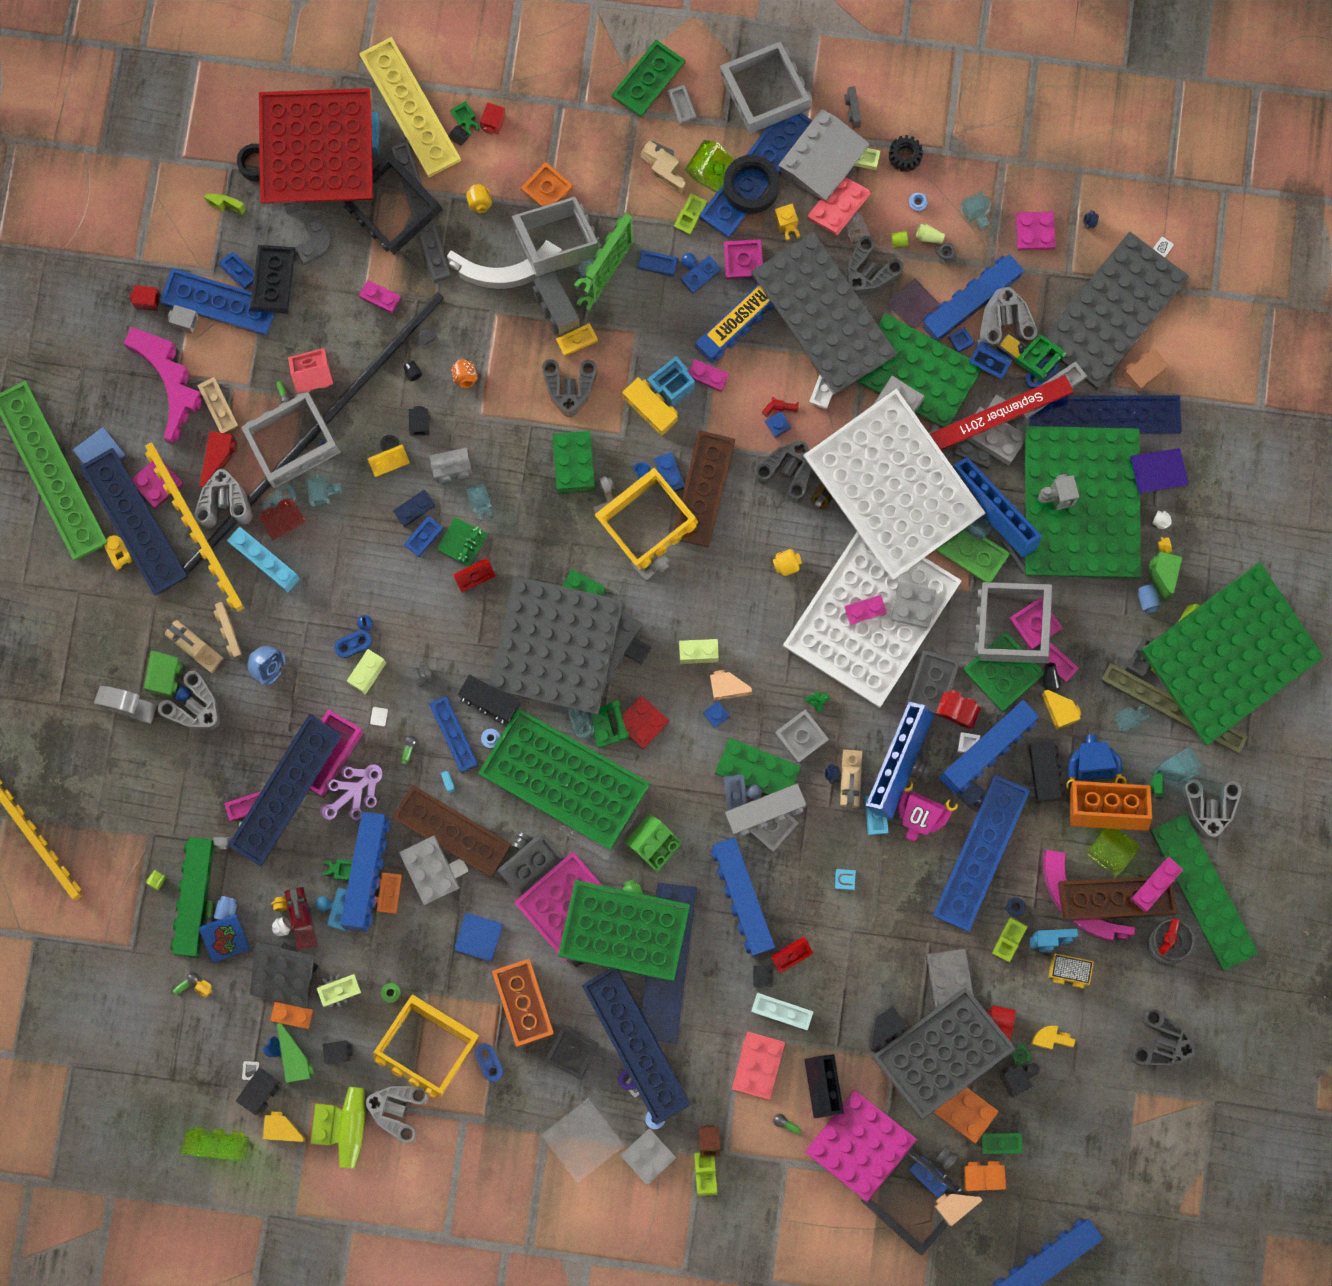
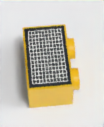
(1070, 970)

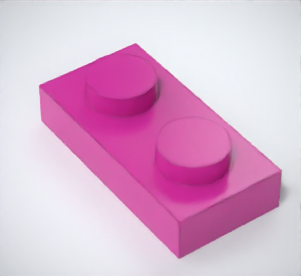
(380, 296)
(708, 375)
(865, 610)
(1064, 666)

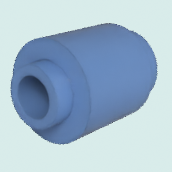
(1149, 599)
(225, 907)

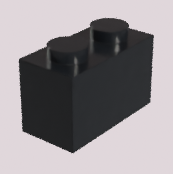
(258, 1092)

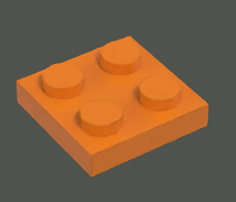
(546, 186)

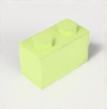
(698, 651)
(366, 671)

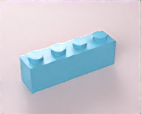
(263, 559)

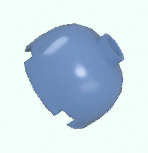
(265, 664)

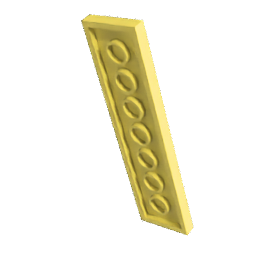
(410, 107)

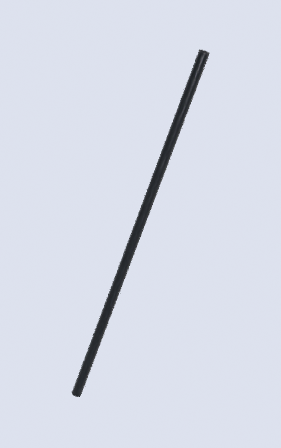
(328, 416)

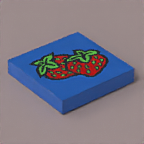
(224, 938)

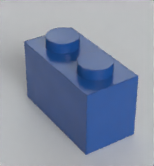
(991, 360)

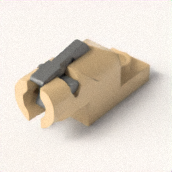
(664, 165)
(194, 646)
(851, 778)

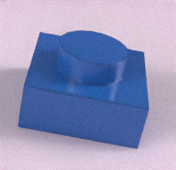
(961, 340)
(777, 424)
(716, 714)

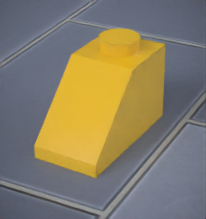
(1061, 709)
(281, 1128)

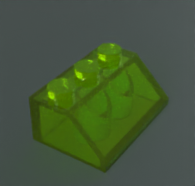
(215, 1144)

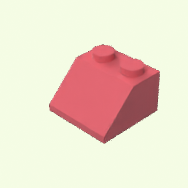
(310, 371)

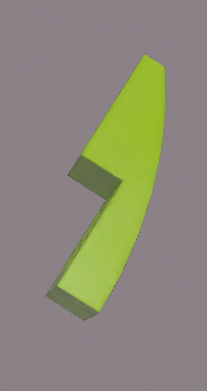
(221, 201)
(690, 214)
(1009, 939)
(705, 1175)

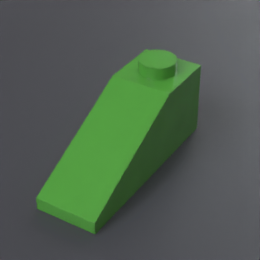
(295, 1061)

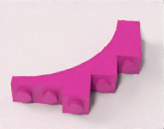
(180, 398)

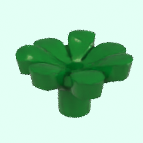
(817, 700)

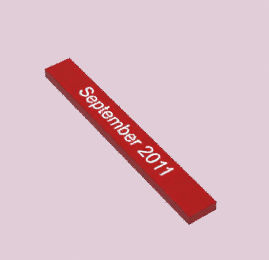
(1002, 412)

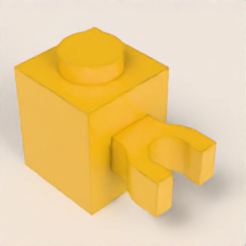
(787, 221)

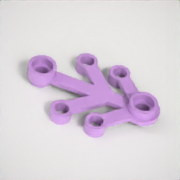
(354, 790)

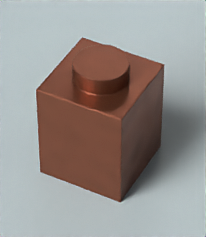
(709, 1141)

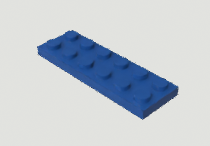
(214, 301)

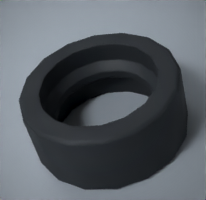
(243, 153)

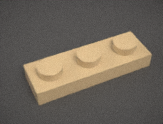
(218, 406)
(228, 631)

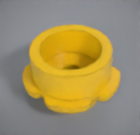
(1165, 545)
(279, 904)
(203, 988)

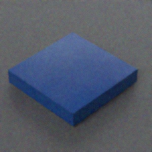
(478, 937)

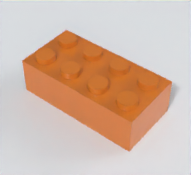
(1110, 805)
(523, 1003)
(967, 1114)

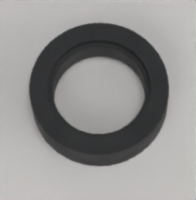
(751, 162)

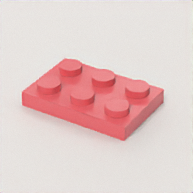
(839, 207)
(758, 1065)

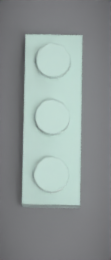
(782, 1011)

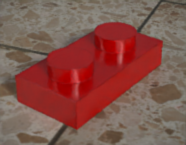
(474, 575)
(791, 955)

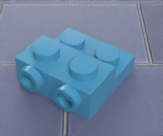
(1047, 940)

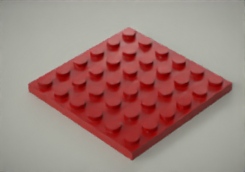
(315, 146)

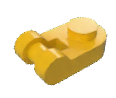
(115, 547)

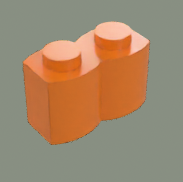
(984, 1177)

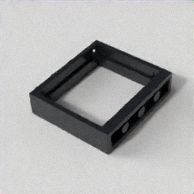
(415, 226)
(897, 1228)

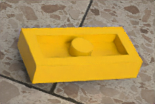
(576, 340)
(388, 460)

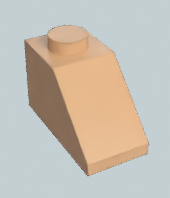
(728, 686)
(955, 1206)

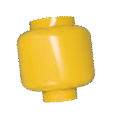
(479, 198)
(787, 562)

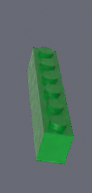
(193, 897)

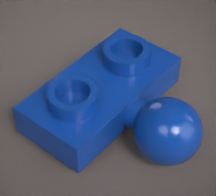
(700, 273)

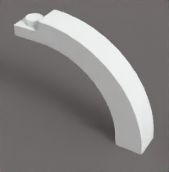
(499, 277)

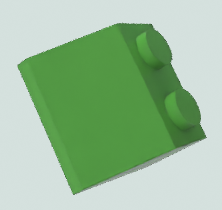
(1164, 573)
(163, 675)

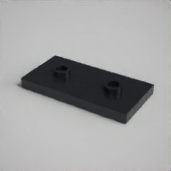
(272, 279)

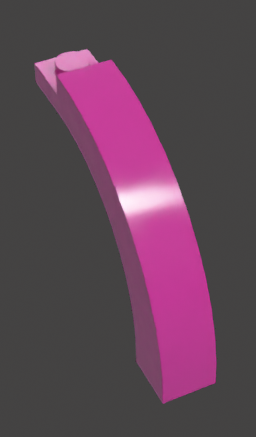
(1055, 872)

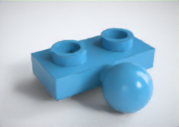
(323, 904)

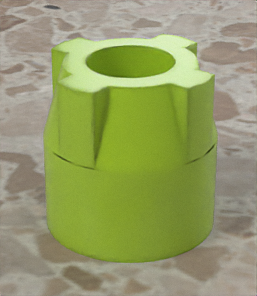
(899, 239)
(156, 880)

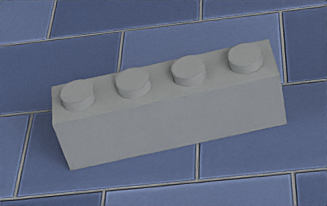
(765, 810)

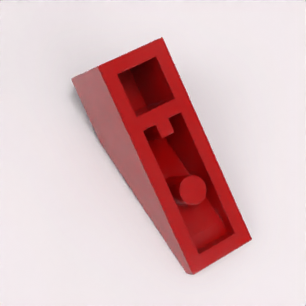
(217, 455)

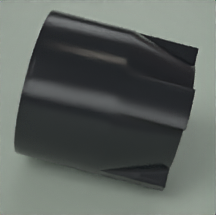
(459, 135)
(412, 371)

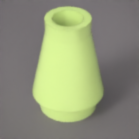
(928, 234)

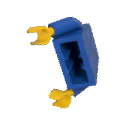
(1095, 761)

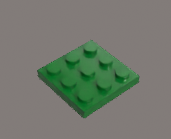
(1003, 680)

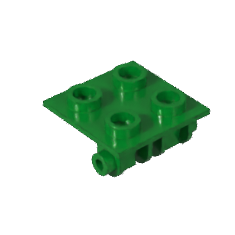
(462, 541)

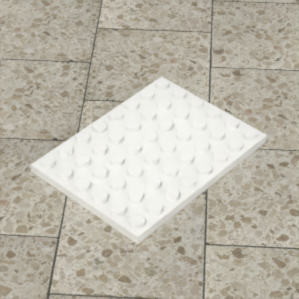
(894, 484)
(875, 651)

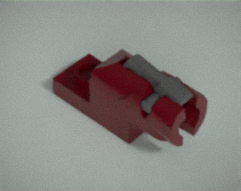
(300, 918)

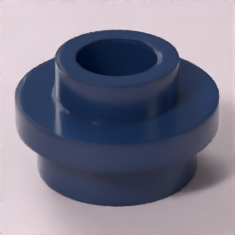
(1091, 219)
(832, 774)
(1022, 907)

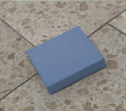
(96, 445)

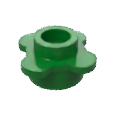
(1026, 1056)

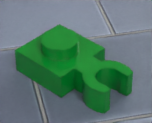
(463, 116)
(340, 870)

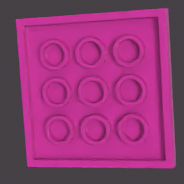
(549, 899)
(861, 1146)

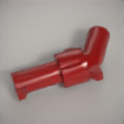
(779, 405)
(1170, 937)

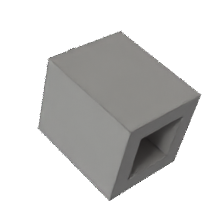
(183, 319)

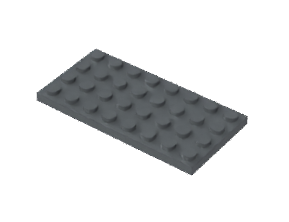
(1115, 308)
(823, 313)

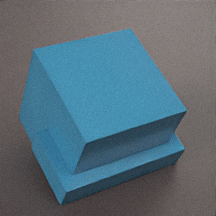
(672, 381)

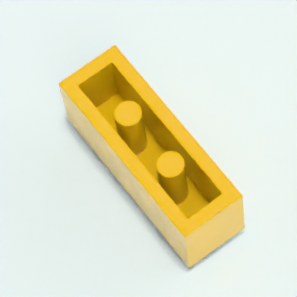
(650, 406)

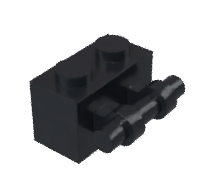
(1017, 1080)

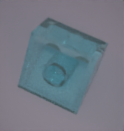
(1179, 767)

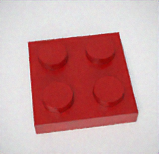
(643, 722)

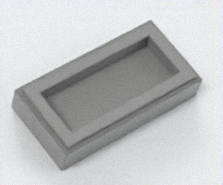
(682, 105)

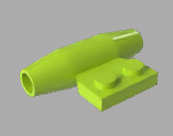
(342, 1126)

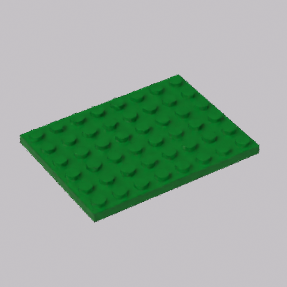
(1103, 527)
(1232, 653)

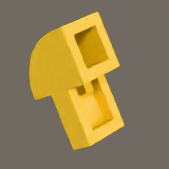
(1048, 1036)

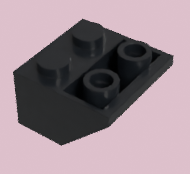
(885, 1026)

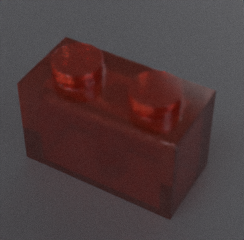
(281, 518)

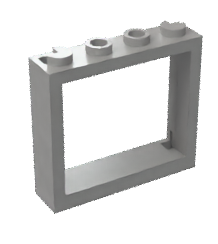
(778, 114)
(548, 214)
(302, 463)
(1006, 655)

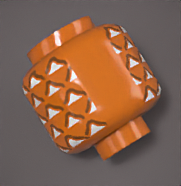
(464, 373)

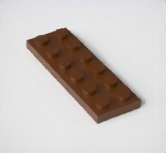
(705, 485)
(453, 831)
(1110, 899)

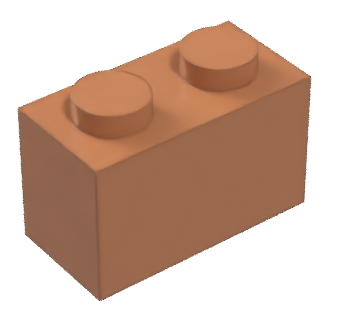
(1145, 370)

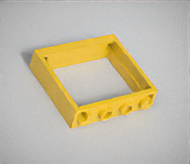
(629, 496)
(442, 1021)

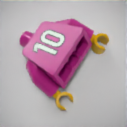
(922, 813)

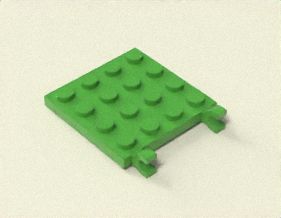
(606, 261)

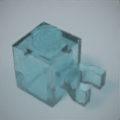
(976, 208)
(320, 490)
(480, 501)

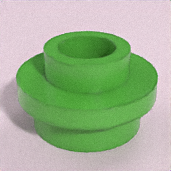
(397, 993)

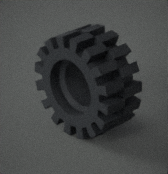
(905, 143)

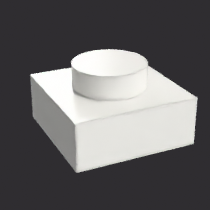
(967, 741)

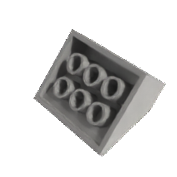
(823, 155)

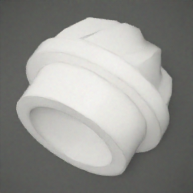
(1162, 520)
(281, 926)

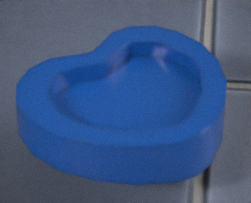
(641, 469)
(273, 1048)

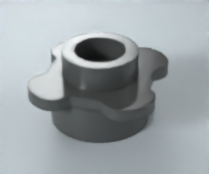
(940, 250)

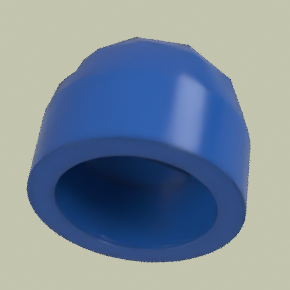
(369, 622)
(183, 694)

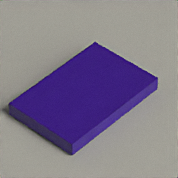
(1159, 470)

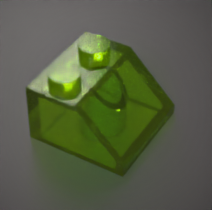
(709, 165)
(1113, 850)

